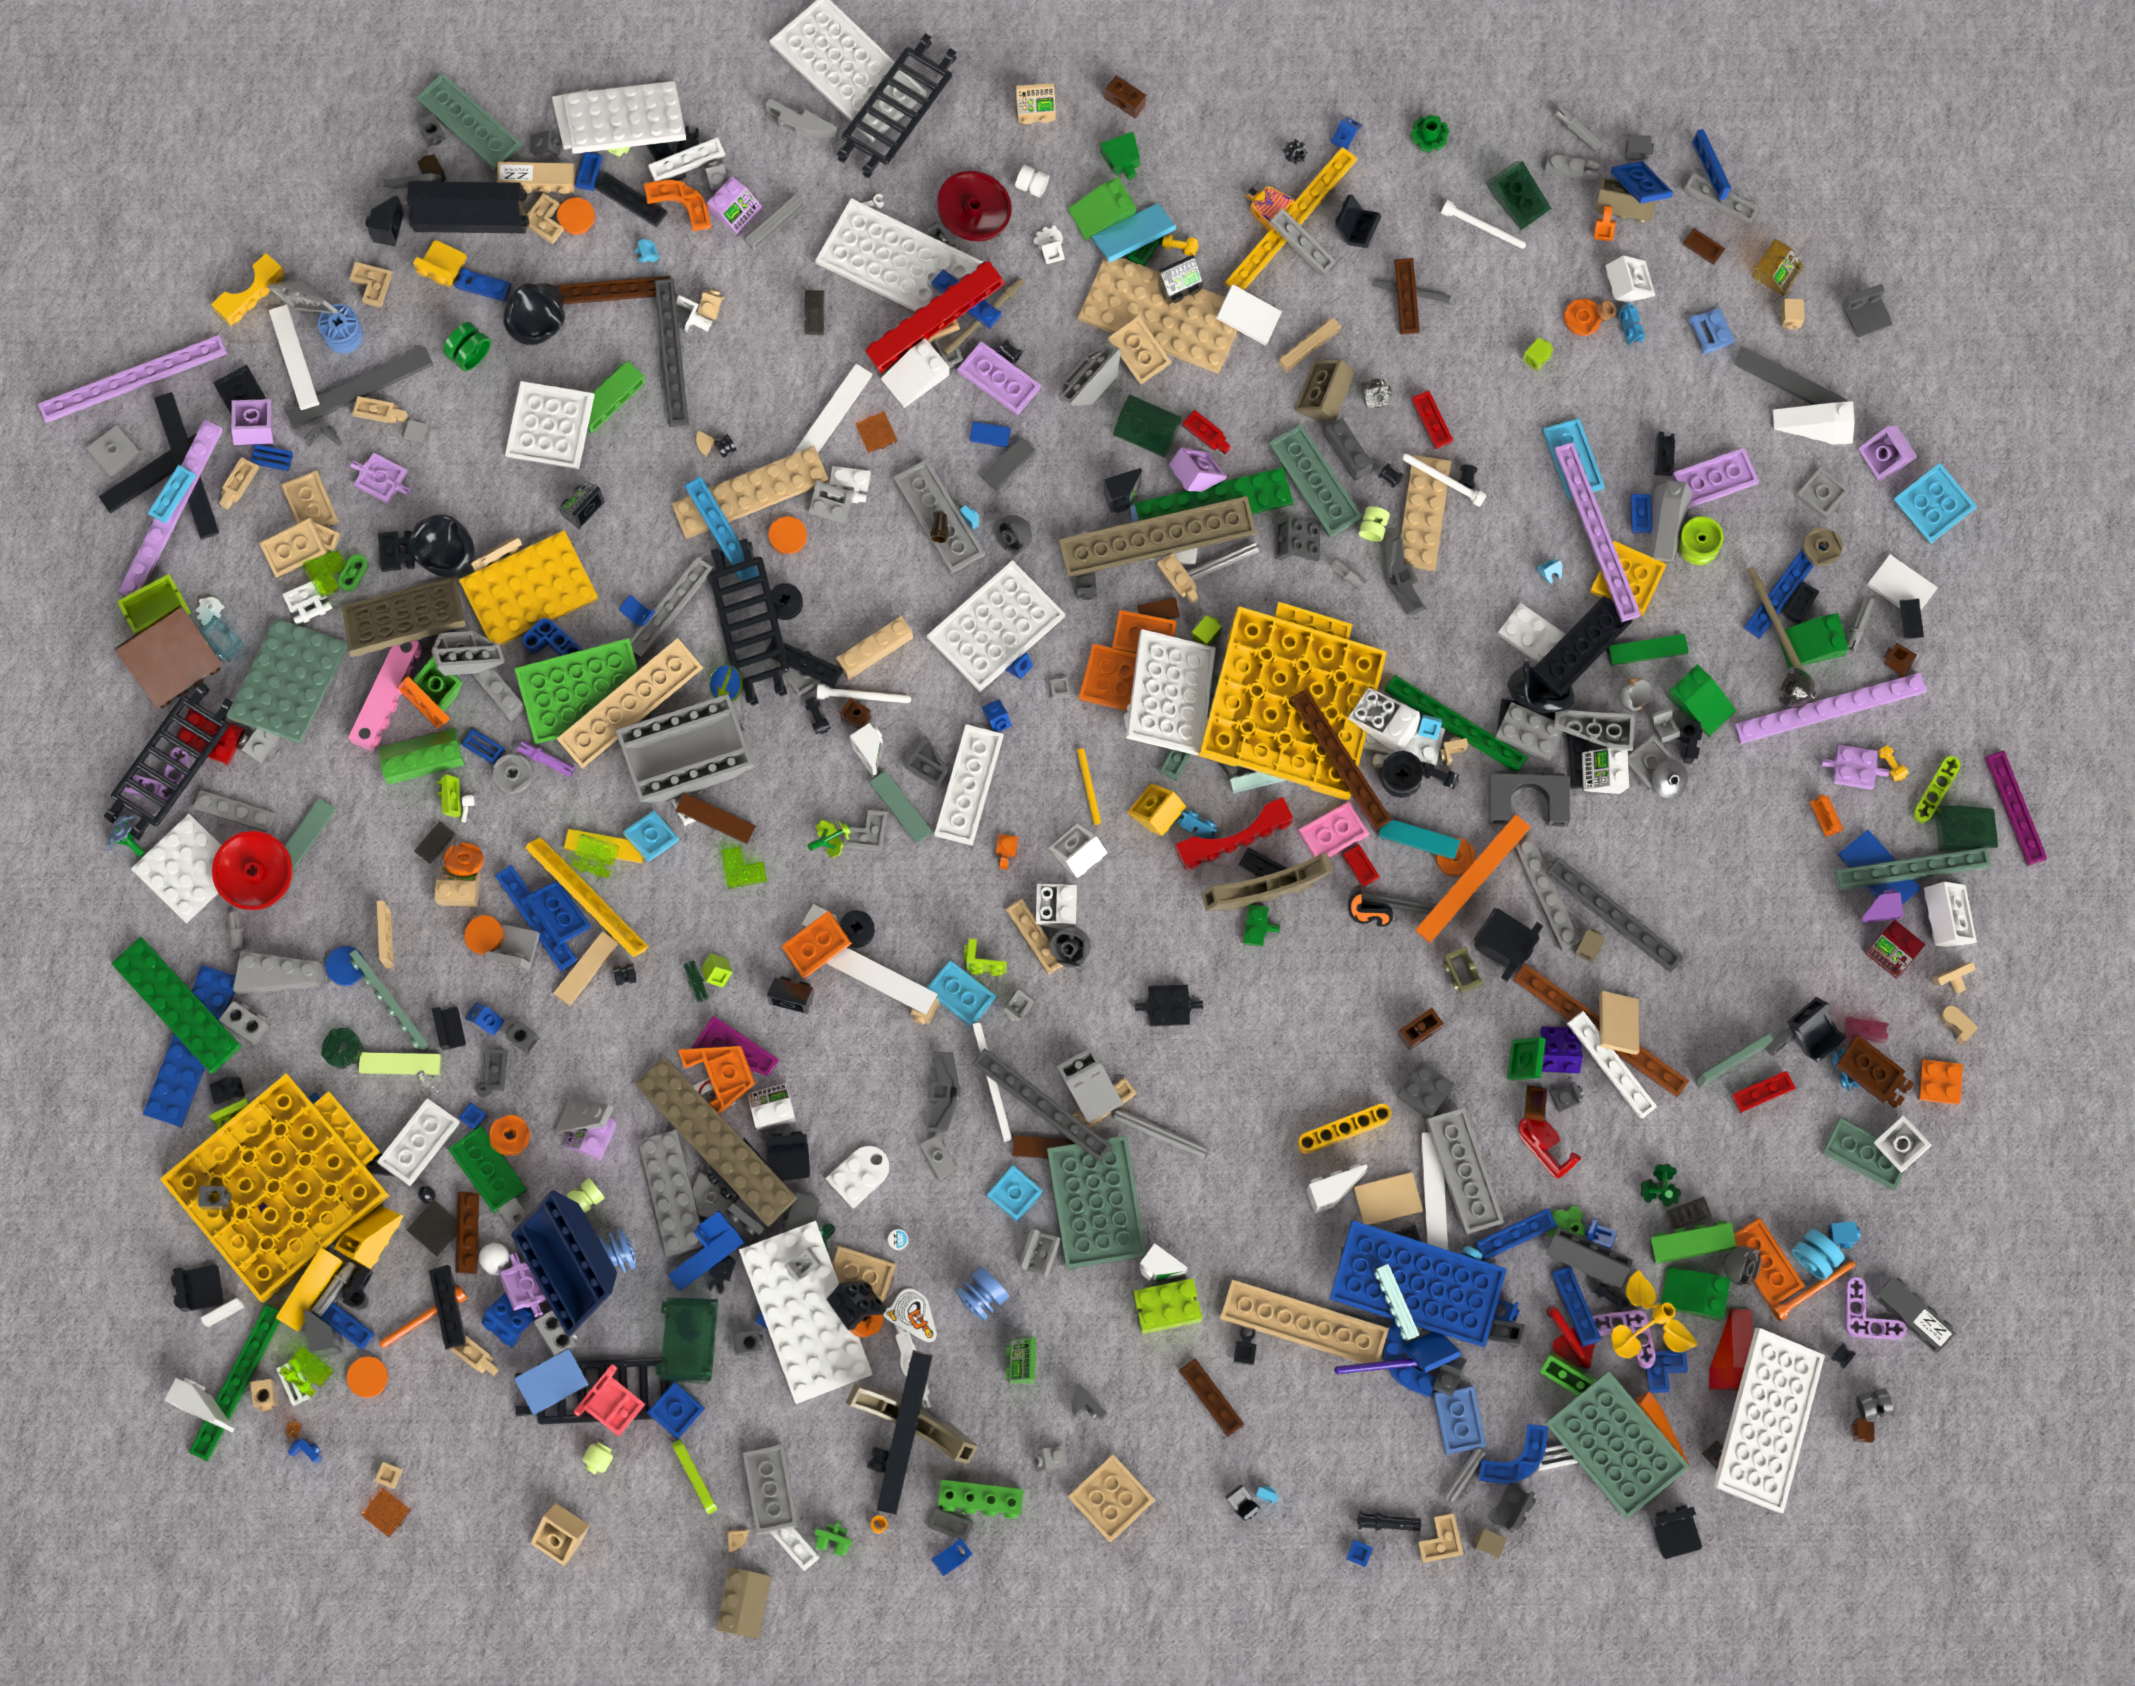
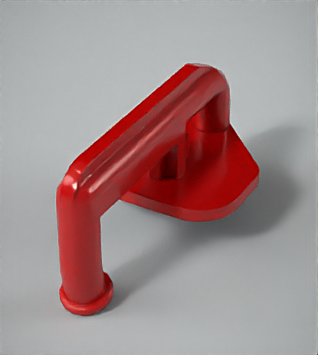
(1539, 1139)
(1568, 1344)

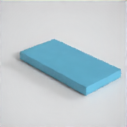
(1133, 232)
(1573, 432)

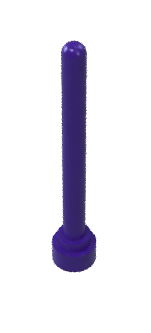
(1375, 1366)

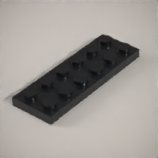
(1580, 647)

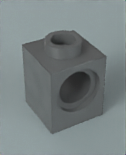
(431, 123)
(1638, 147)
(527, 1043)
(206, 1194)
(740, 1339)

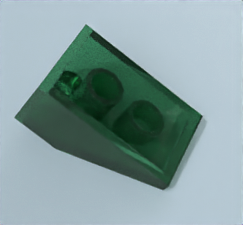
(1518, 194)
(1965, 827)

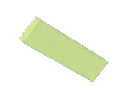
(399, 1063)

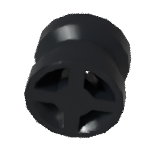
(725, 446)
(1843, 1355)

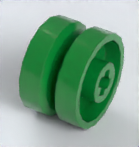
(467, 346)

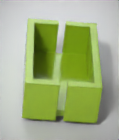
(151, 603)
(1167, 1306)

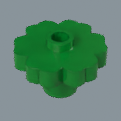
(1429, 133)

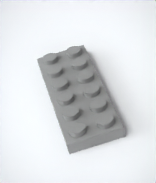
(927, 498)
(1464, 1171)
(671, 1192)

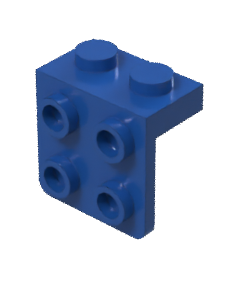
(506, 1322)

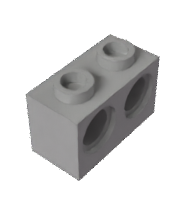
(241, 1026)
(552, 1335)

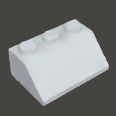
(1949, 914)

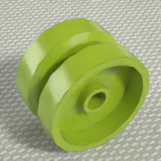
(1700, 540)

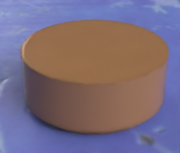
(1606, 310)

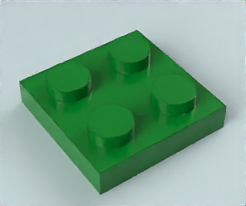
(1526, 1058)

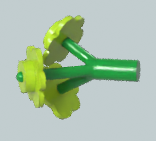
(827, 832)

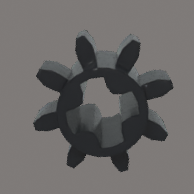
(1295, 151)

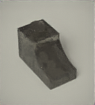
(814, 312)

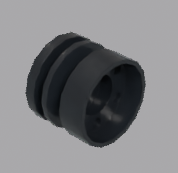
(1405, 763)

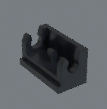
(1664, 454)

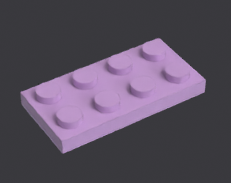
(999, 378)
(1718, 477)

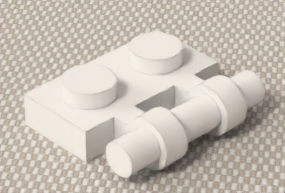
(850, 479)
(302, 597)

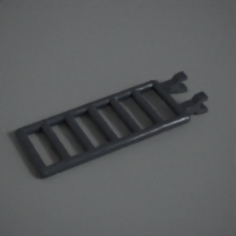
(562, 1418)

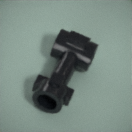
(820, 725)
(1450, 779)
(1622, 1304)

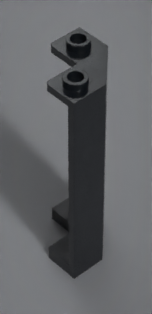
(467, 207)

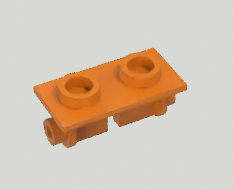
(1826, 815)

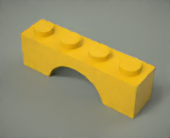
(233, 306)

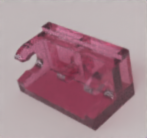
(1868, 1030)

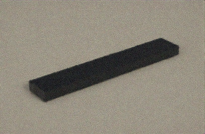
(140, 481)

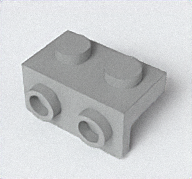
(257, 744)
(1039, 1253)

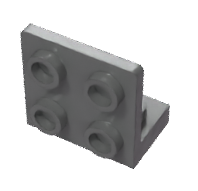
(1867, 311)
(1297, 539)
(743, 1224)
(1512, 1508)

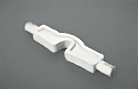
(906, 1347)

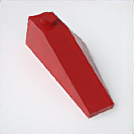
(1732, 1351)

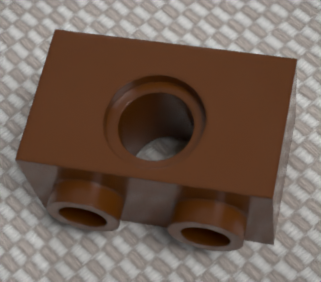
(1125, 96)
(1420, 1029)

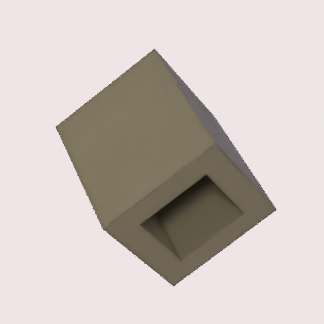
(1590, 945)
(1489, 1543)

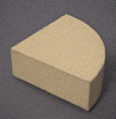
(704, 443)
(736, 1539)

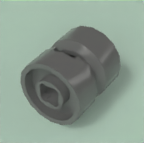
(1876, 1404)

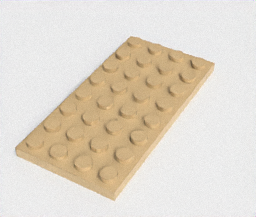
(1181, 328)

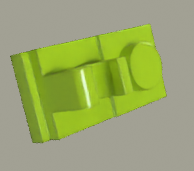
(450, 795)
(226, 1114)

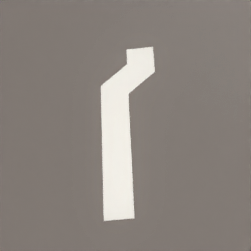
(876, 974)

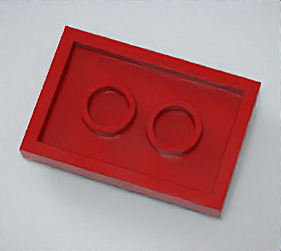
(226, 746)

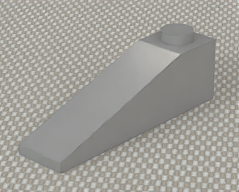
(301, 296)
(1668, 515)
(1605, 729)

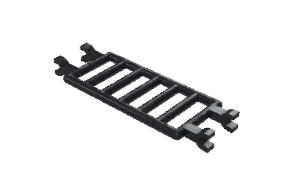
(877, 157)
(722, 570)
(146, 818)

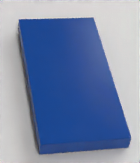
(1868, 851)

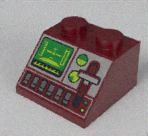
(1895, 949)

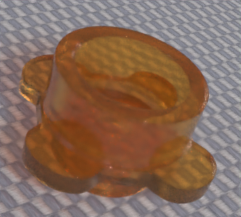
(293, 1429)

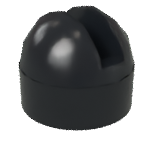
(428, 1193)

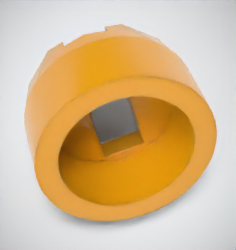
(881, 1521)

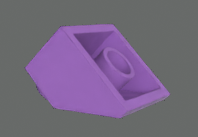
(1885, 908)

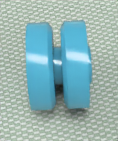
(1817, 1254)

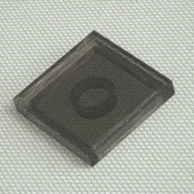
(434, 1228)

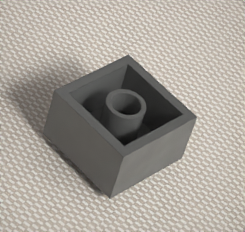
(1425, 1090)

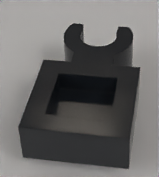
(690, 140)
(721, 1272)
(1245, 1350)

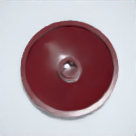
(974, 206)

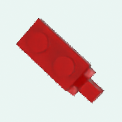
(1206, 432)

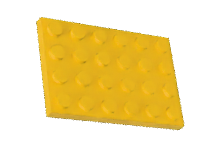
(527, 587)

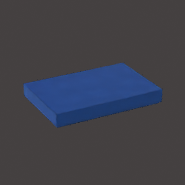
(1641, 182)
(557, 912)

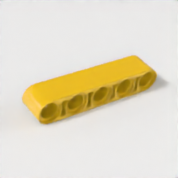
(1337, 1136)

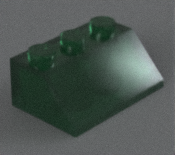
(1147, 426)

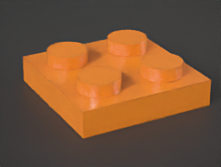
(1940, 1082)

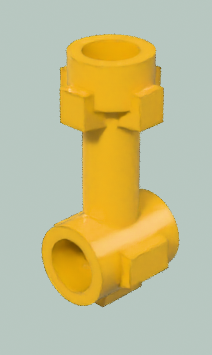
(1190, 246)
(1898, 772)

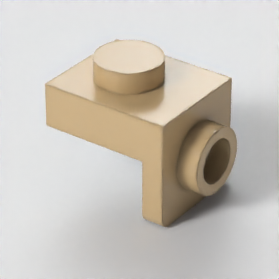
(710, 303)
(1454, 745)

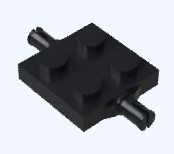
(1168, 1005)

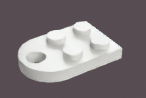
(858, 1176)

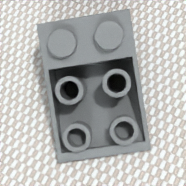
(1089, 1085)

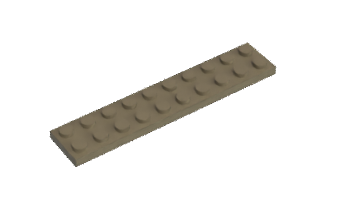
(1157, 537)
(716, 1141)

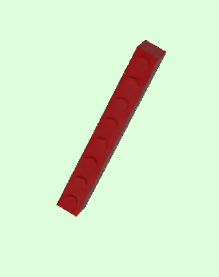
(935, 316)

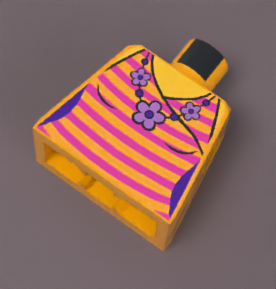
(1268, 204)

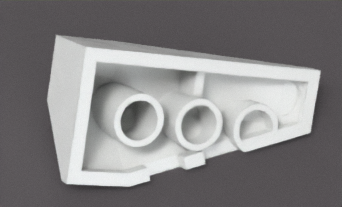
(1821, 422)

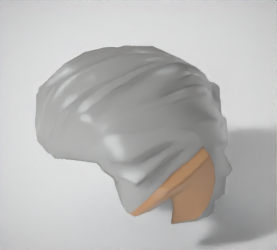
(1635, 693)

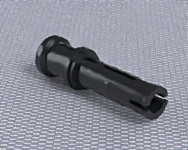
(1379, 1521)

